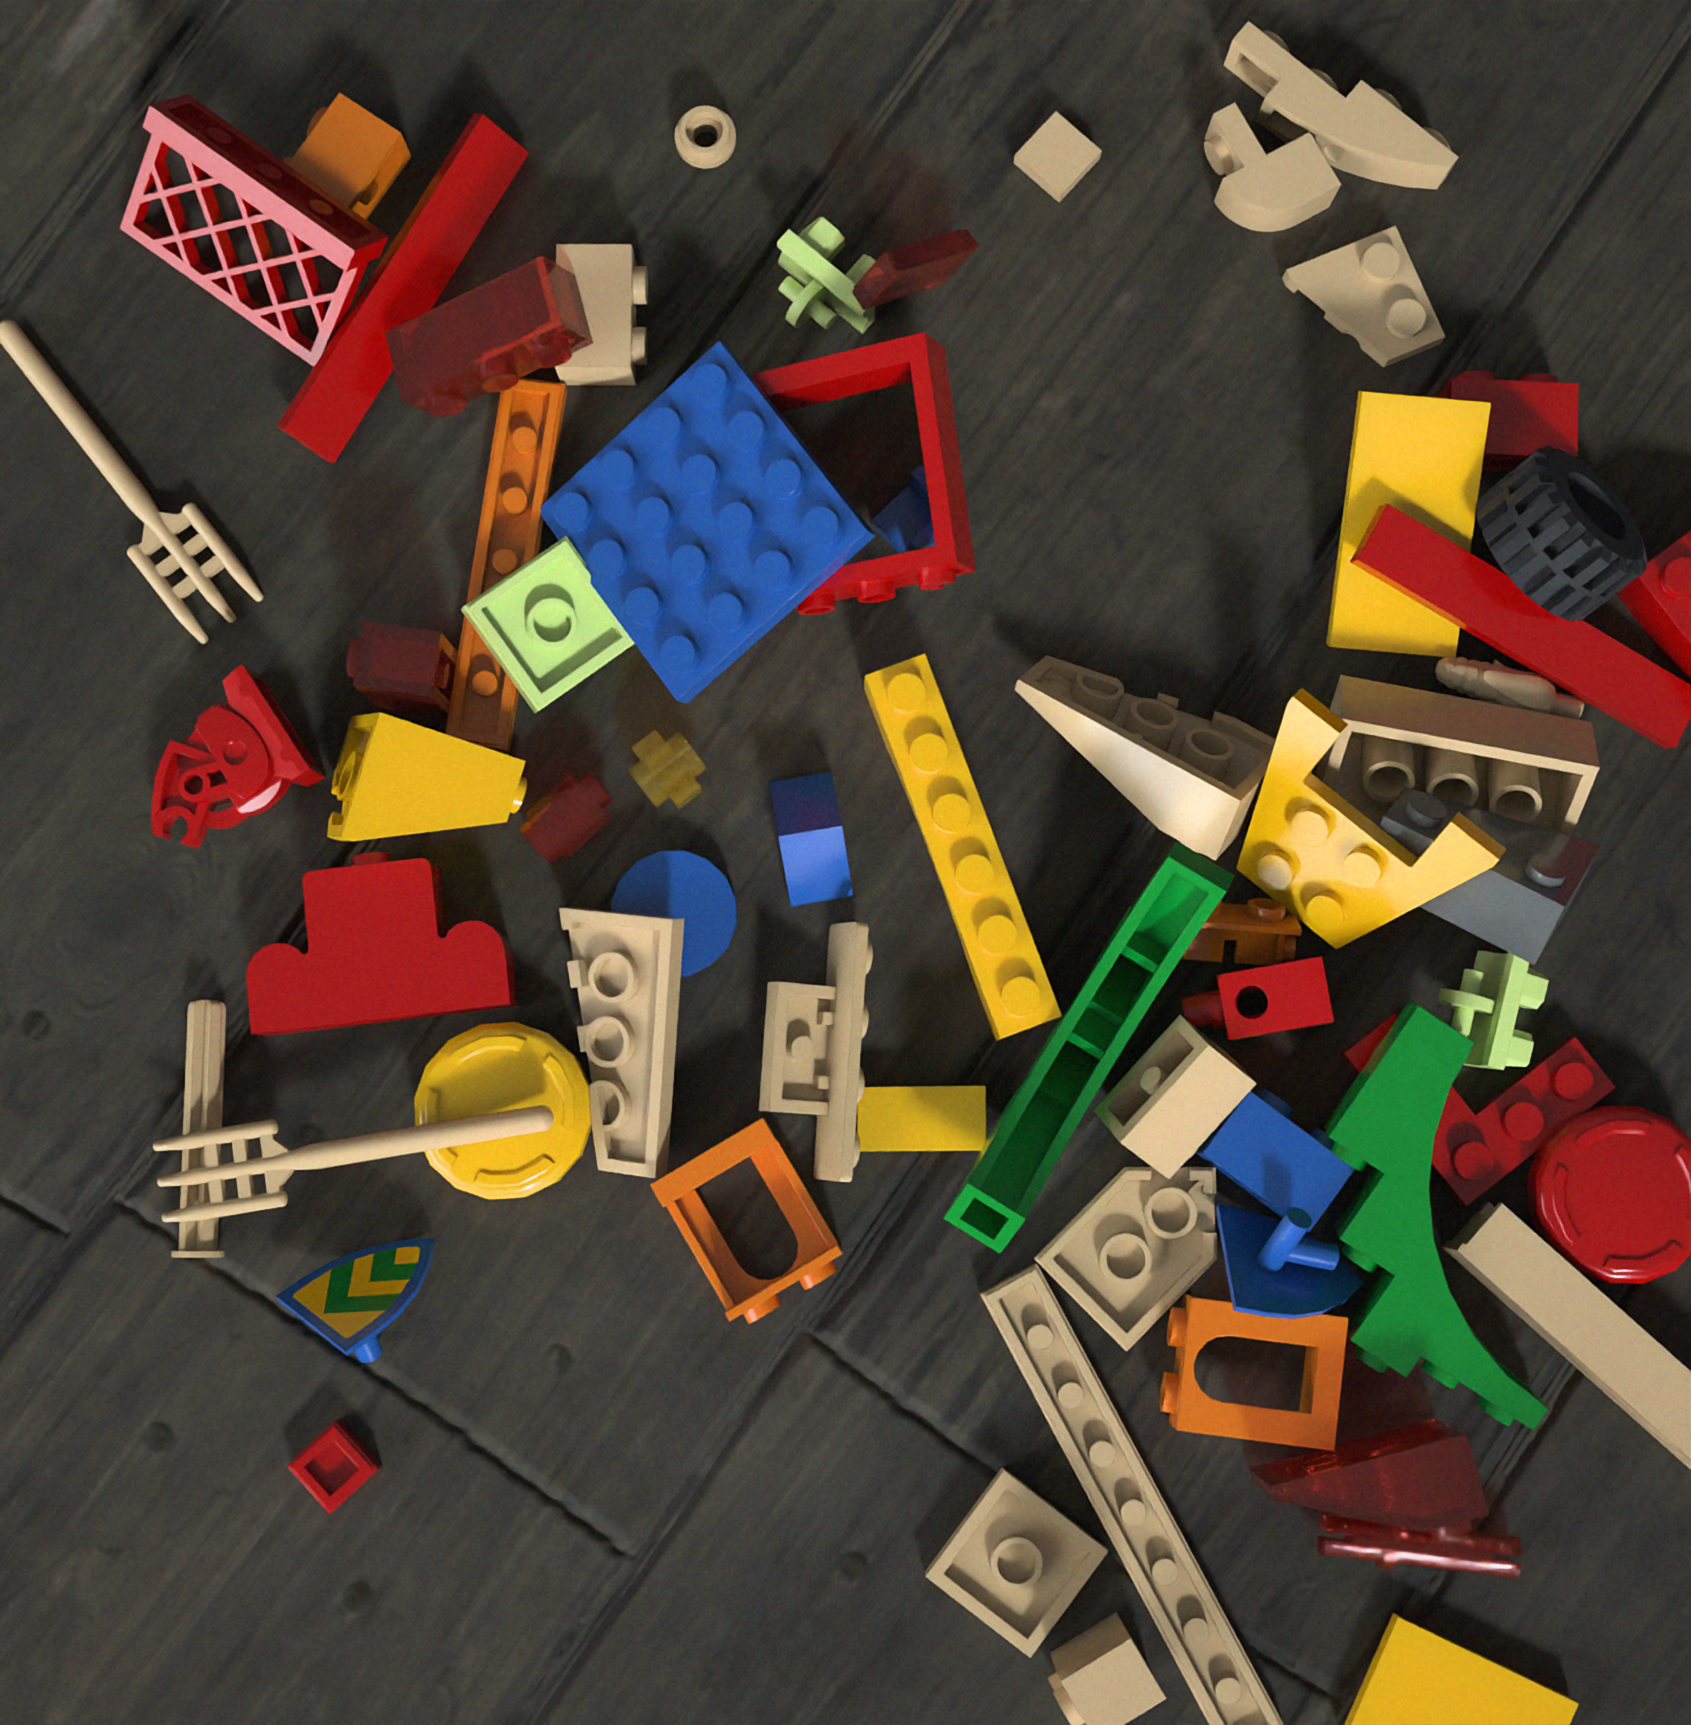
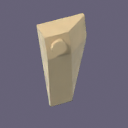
(1176, 768)

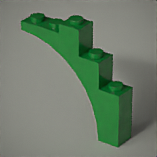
(1085, 1046)
(1408, 1310)

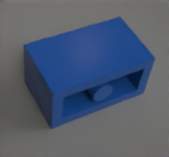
(1275, 1157)

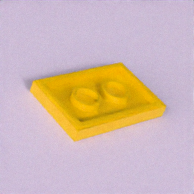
(1438, 1682)

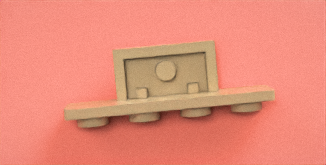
(816, 1050)

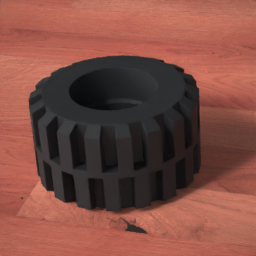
(1561, 534)

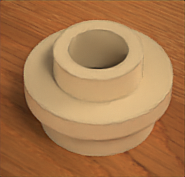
(702, 120)

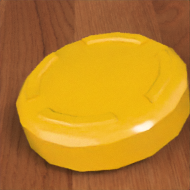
(499, 1071)

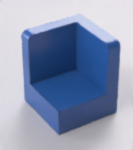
(907, 518)

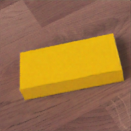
(922, 1118)

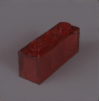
(489, 338)

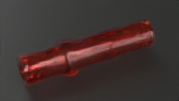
(1399, 1545)

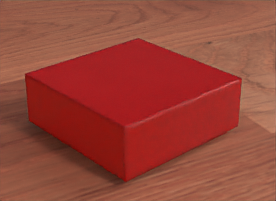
(334, 1466)

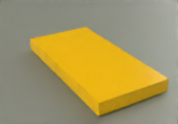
(1427, 464)

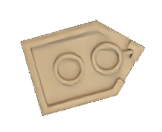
(1136, 1247)

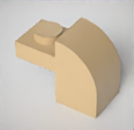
(1268, 189)

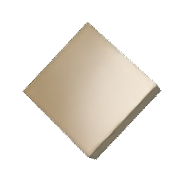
(1057, 156)

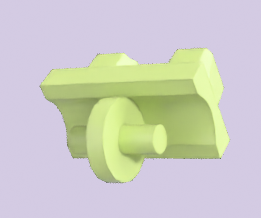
(808, 260)
(1489, 1008)

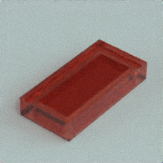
(914, 268)

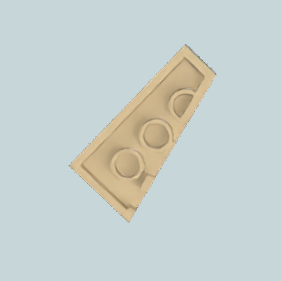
(629, 1012)

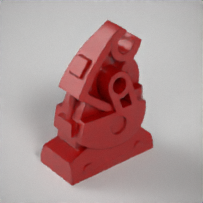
(235, 755)

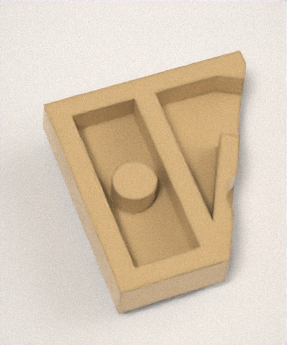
(1372, 295)

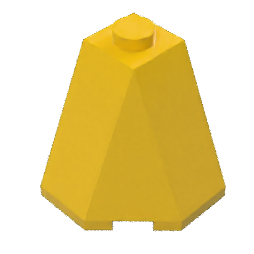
(418, 781)

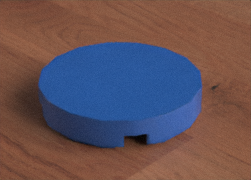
(686, 888)

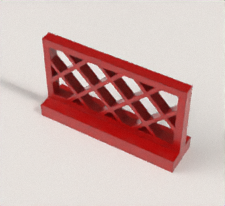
(260, 184)

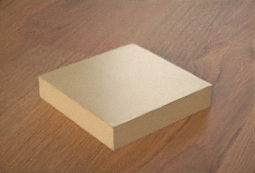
(1016, 1562)

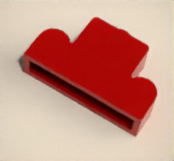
(378, 954)

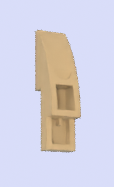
(1355, 133)

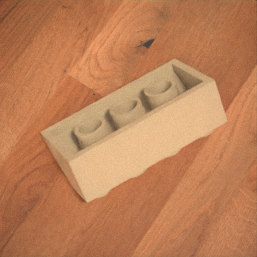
(1459, 750)

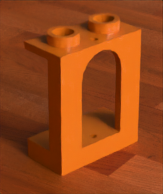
(737, 1289)
(1195, 1412)

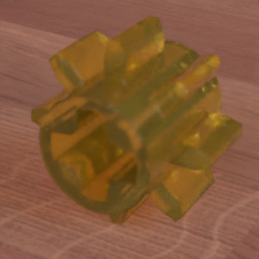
(667, 769)

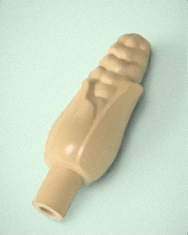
(1506, 686)

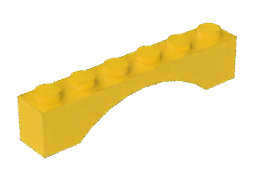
(961, 847)

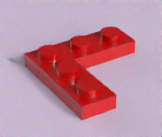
(1487, 1144)

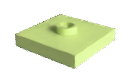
(547, 625)

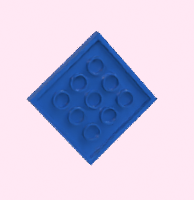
(705, 522)

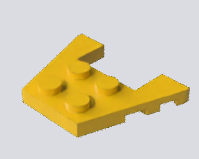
(1330, 858)

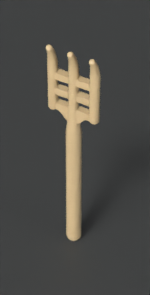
(159, 527)
(280, 1162)

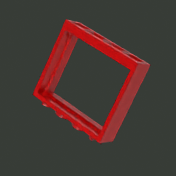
(867, 369)

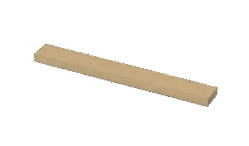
(1128, 1501)

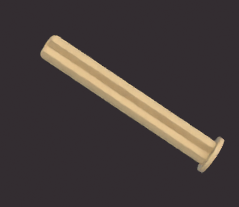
(201, 1112)

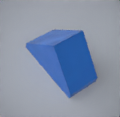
(811, 839)

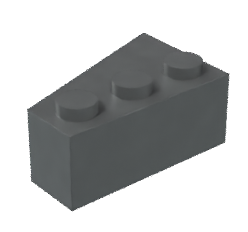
(1519, 897)

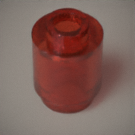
(567, 816)

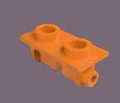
(1256, 927)

